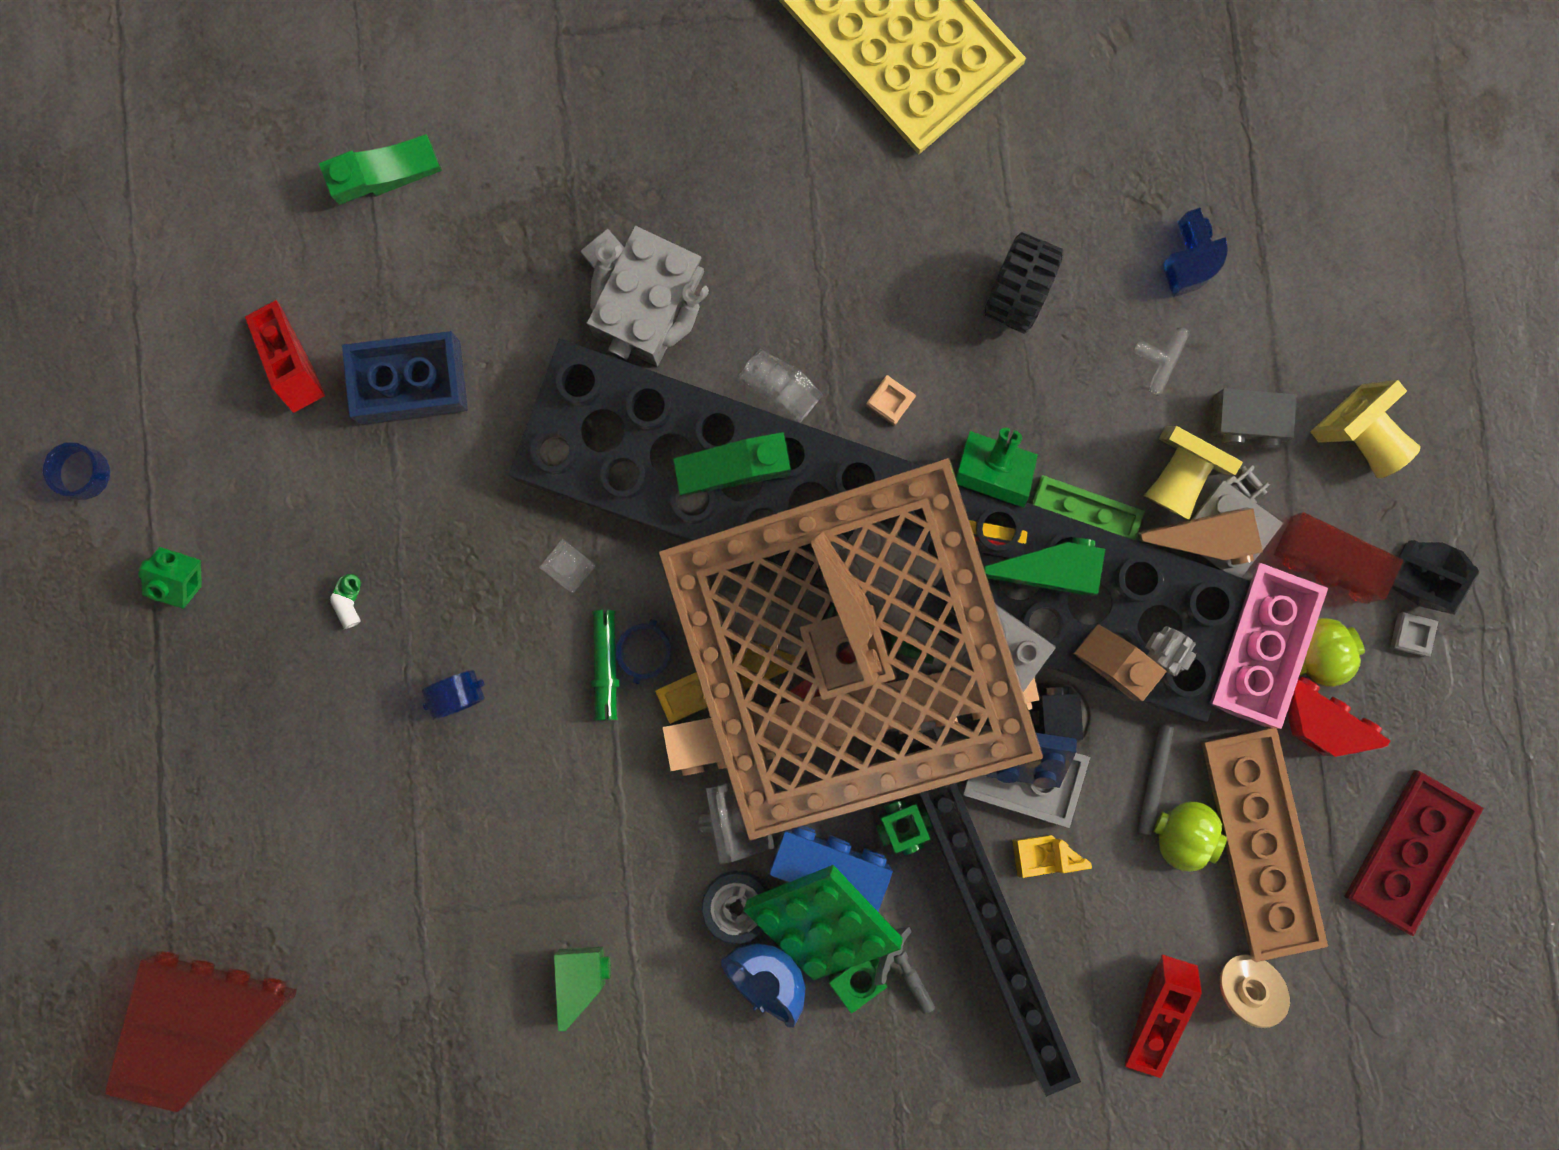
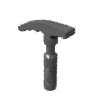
(909, 974)

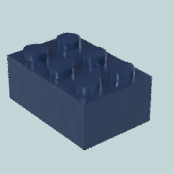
(404, 377)

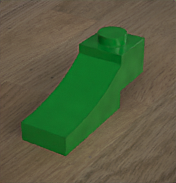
(379, 169)

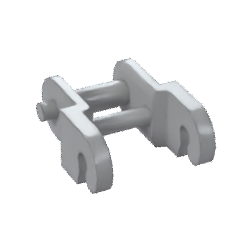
(1261, 488)

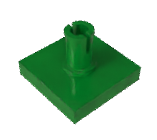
(997, 467)

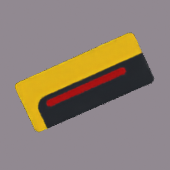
(1000, 536)

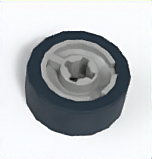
(716, 910)

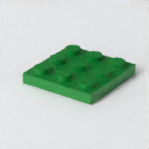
(823, 923)

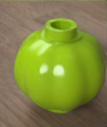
(1333, 653)
(1190, 836)

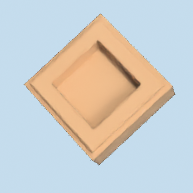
(890, 400)

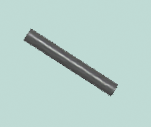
(1155, 779)

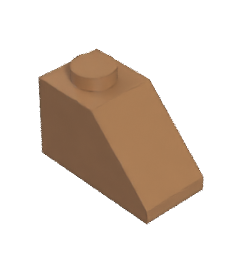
(1120, 663)

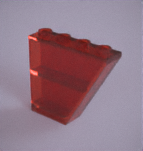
(188, 1028)

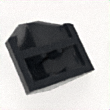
(1435, 575)

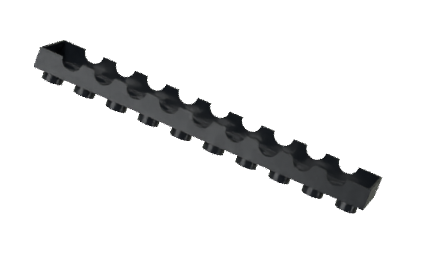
(826, 458)

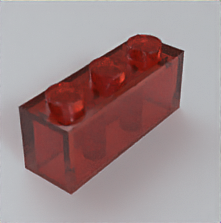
(1338, 558)

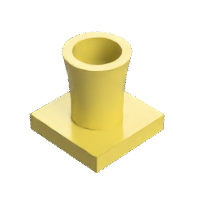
(1364, 420)
(1187, 471)

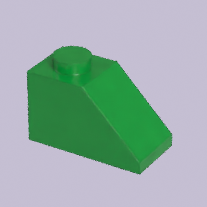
(578, 979)

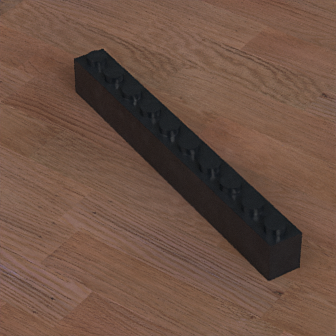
(997, 933)

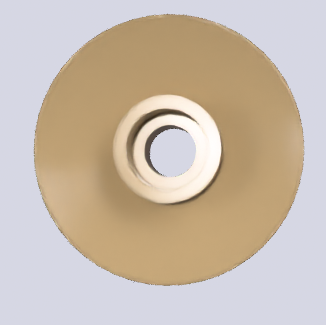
(1267, 990)

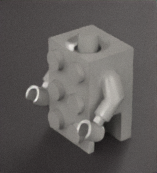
(646, 297)

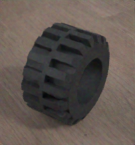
(1023, 282)

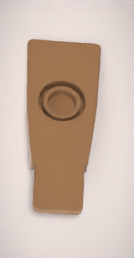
(851, 606)

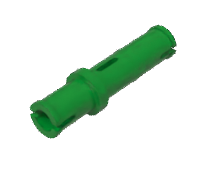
(604, 665)

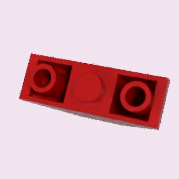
(1329, 725)

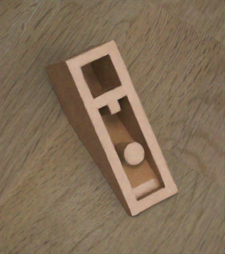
(1220, 536)

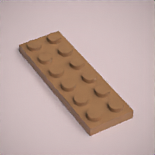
(1264, 844)

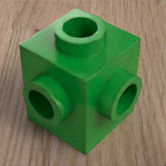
(170, 577)
(914, 836)

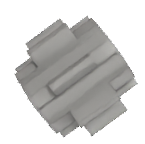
(1171, 650)

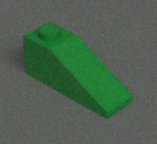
(733, 464)
(1064, 568)

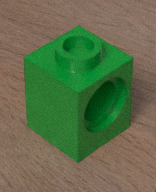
(856, 997)

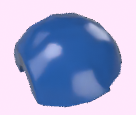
(767, 980)

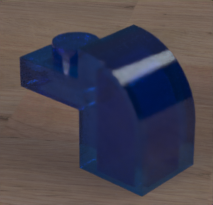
(1201, 259)

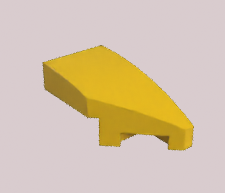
(1046, 855)

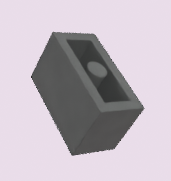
(1253, 417)

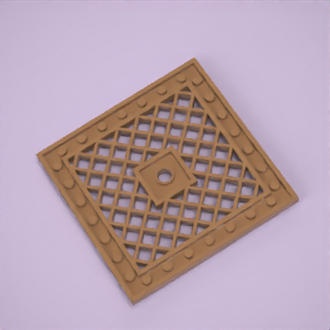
(773, 811)

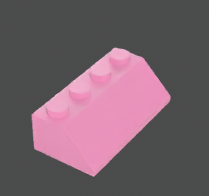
(1268, 646)

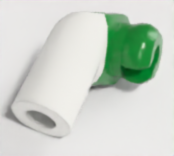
(343, 599)

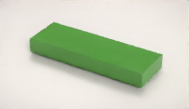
(1088, 507)

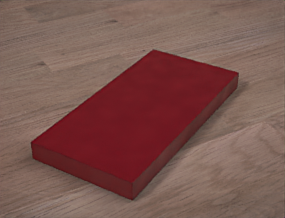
(1414, 852)

